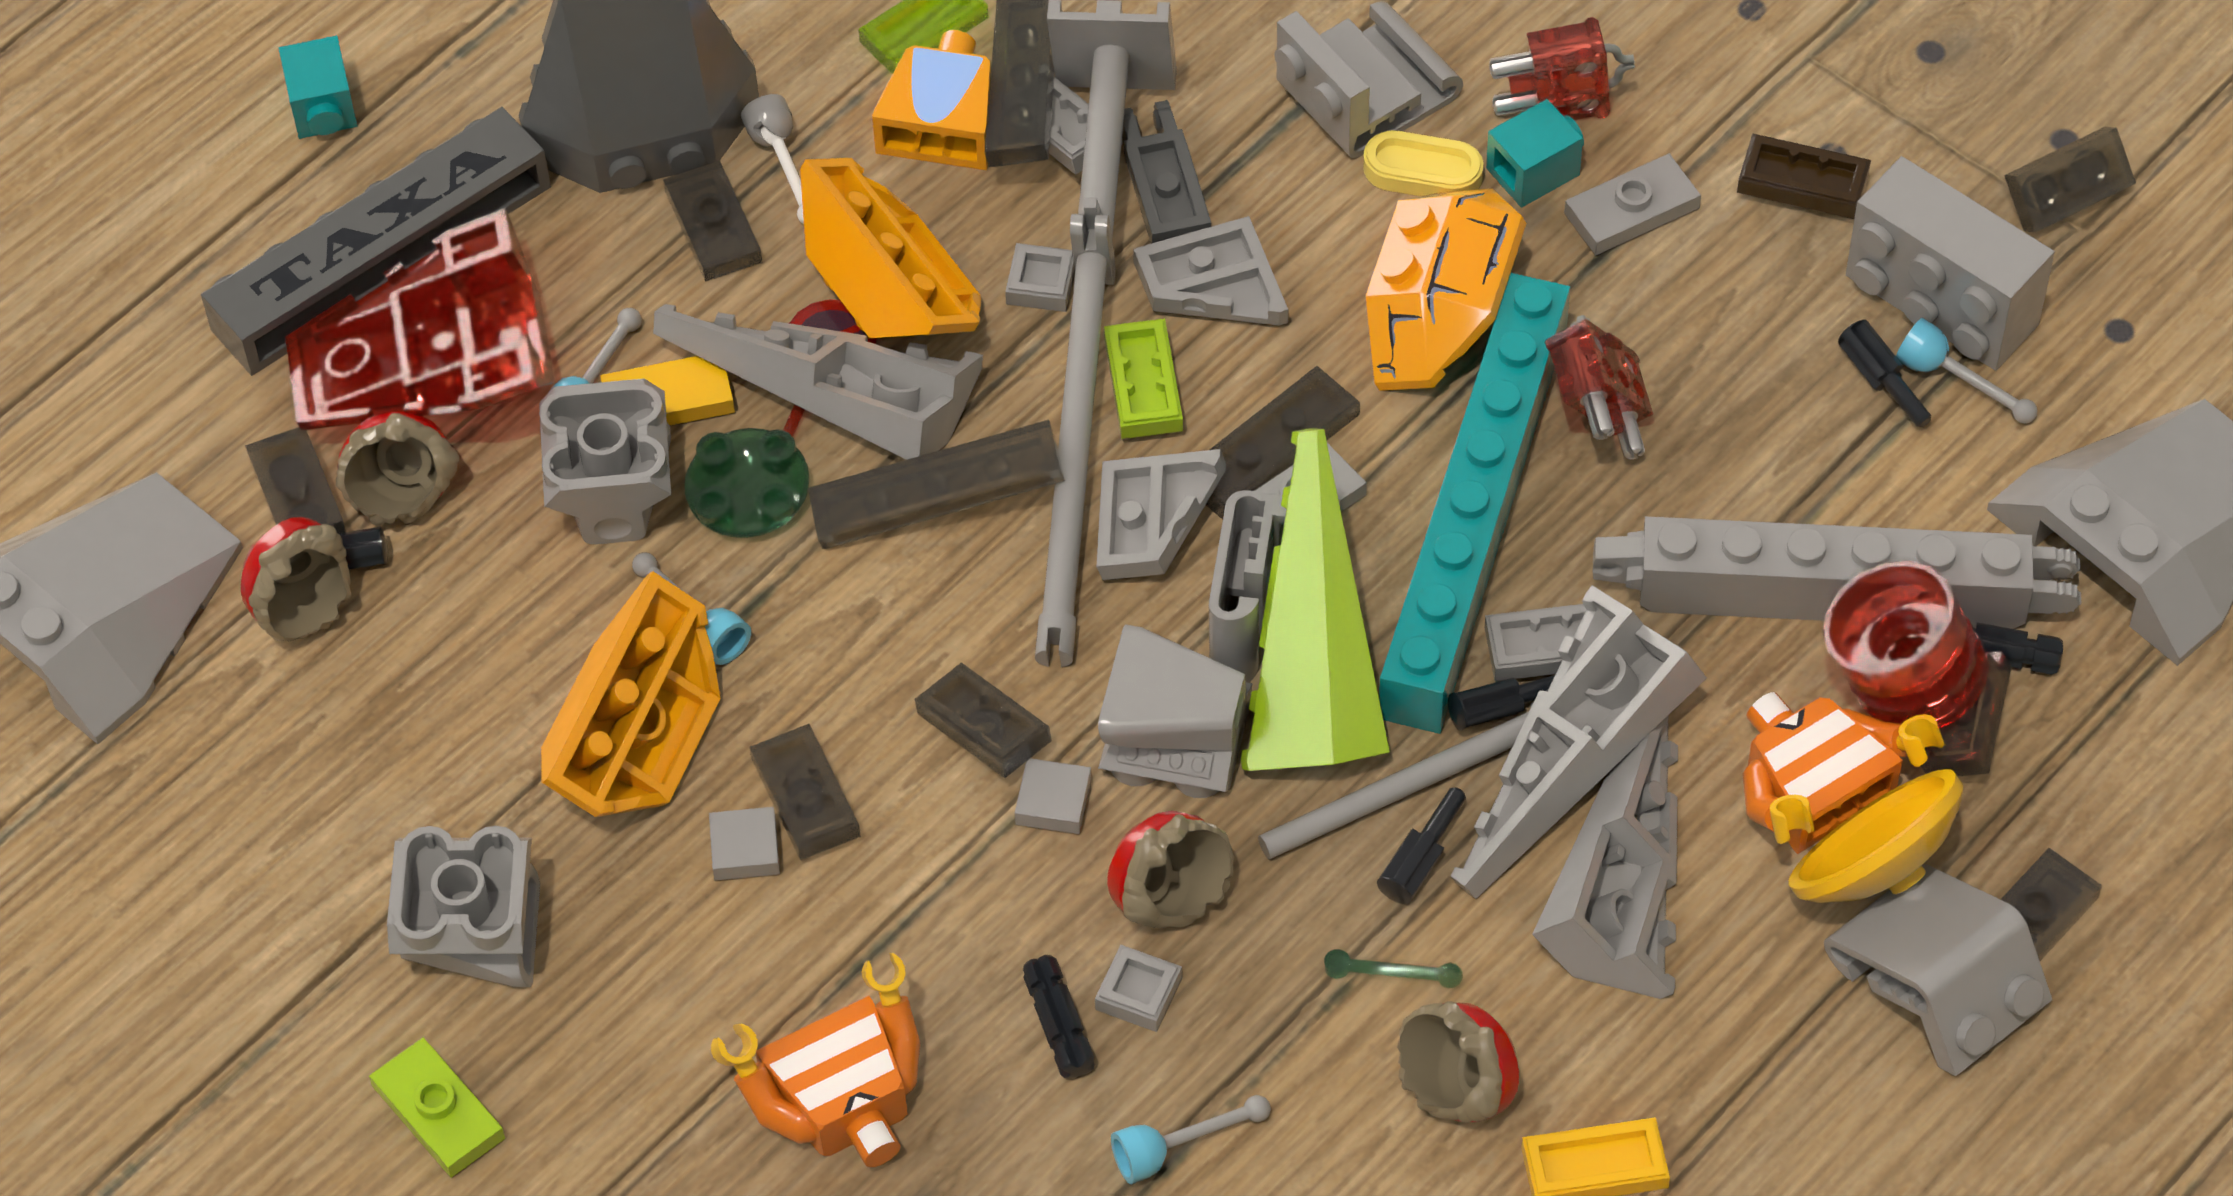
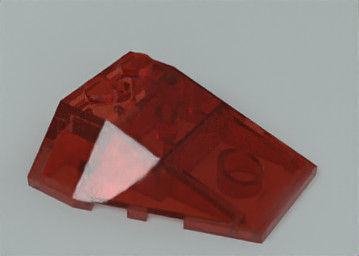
(431, 339)

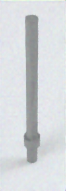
(1391, 788)

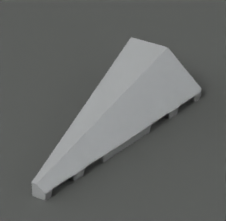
(873, 391)
(1602, 703)
(1611, 894)

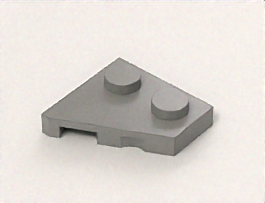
(1212, 275)
(1151, 509)

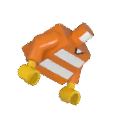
(1824, 764)
(836, 1077)

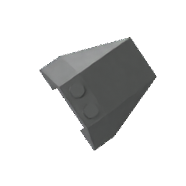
(636, 90)

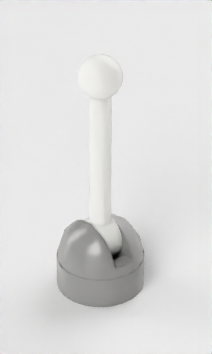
(768, 124)

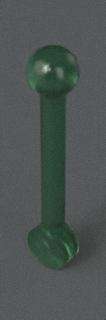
(1338, 965)

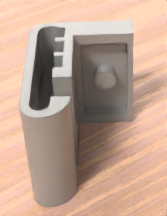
(1363, 79)
(1242, 568)
(1949, 959)

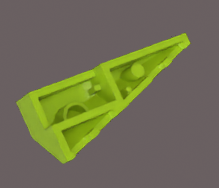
(1317, 672)

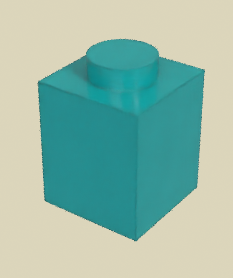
(317, 87)
(1535, 152)

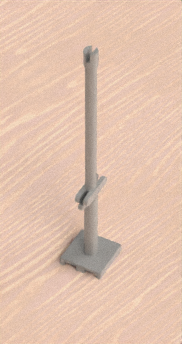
(1108, 55)

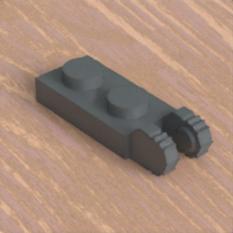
(1163, 176)

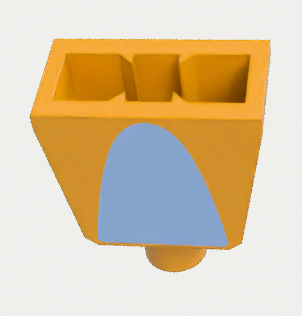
(936, 105)

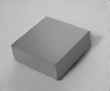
(1040, 277)
(1053, 796)
(744, 843)
(1138, 988)

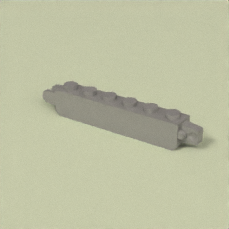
(1801, 568)

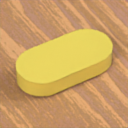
(1421, 164)

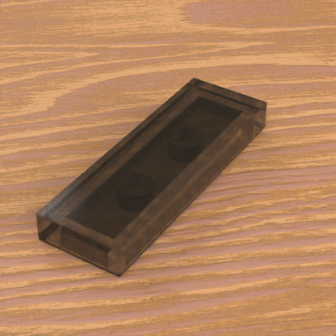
(1263, 443)

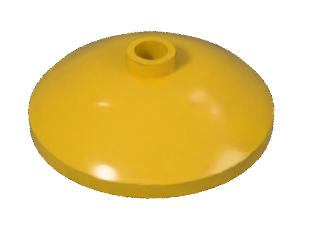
(1881, 842)

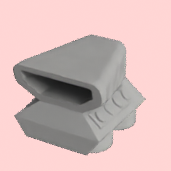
(606, 456)
(1172, 716)
(466, 903)

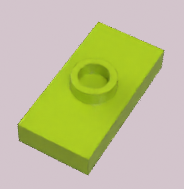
(1143, 378)
(437, 1107)

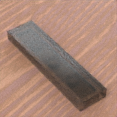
(1020, 85)
(935, 484)

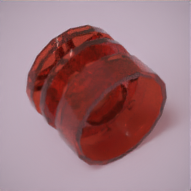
(1905, 644)

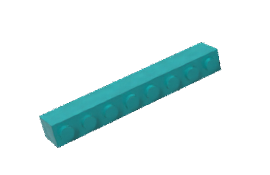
(1473, 506)

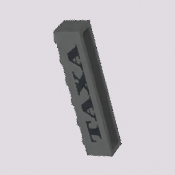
(392, 222)

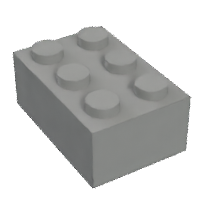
(1949, 263)

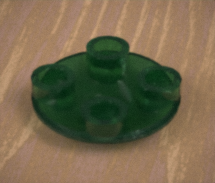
(746, 481)

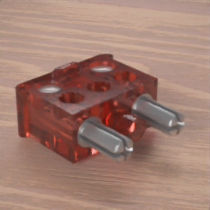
(1565, 68)
(1601, 382)

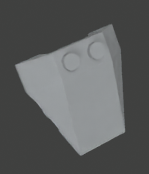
(2149, 515)
(108, 595)

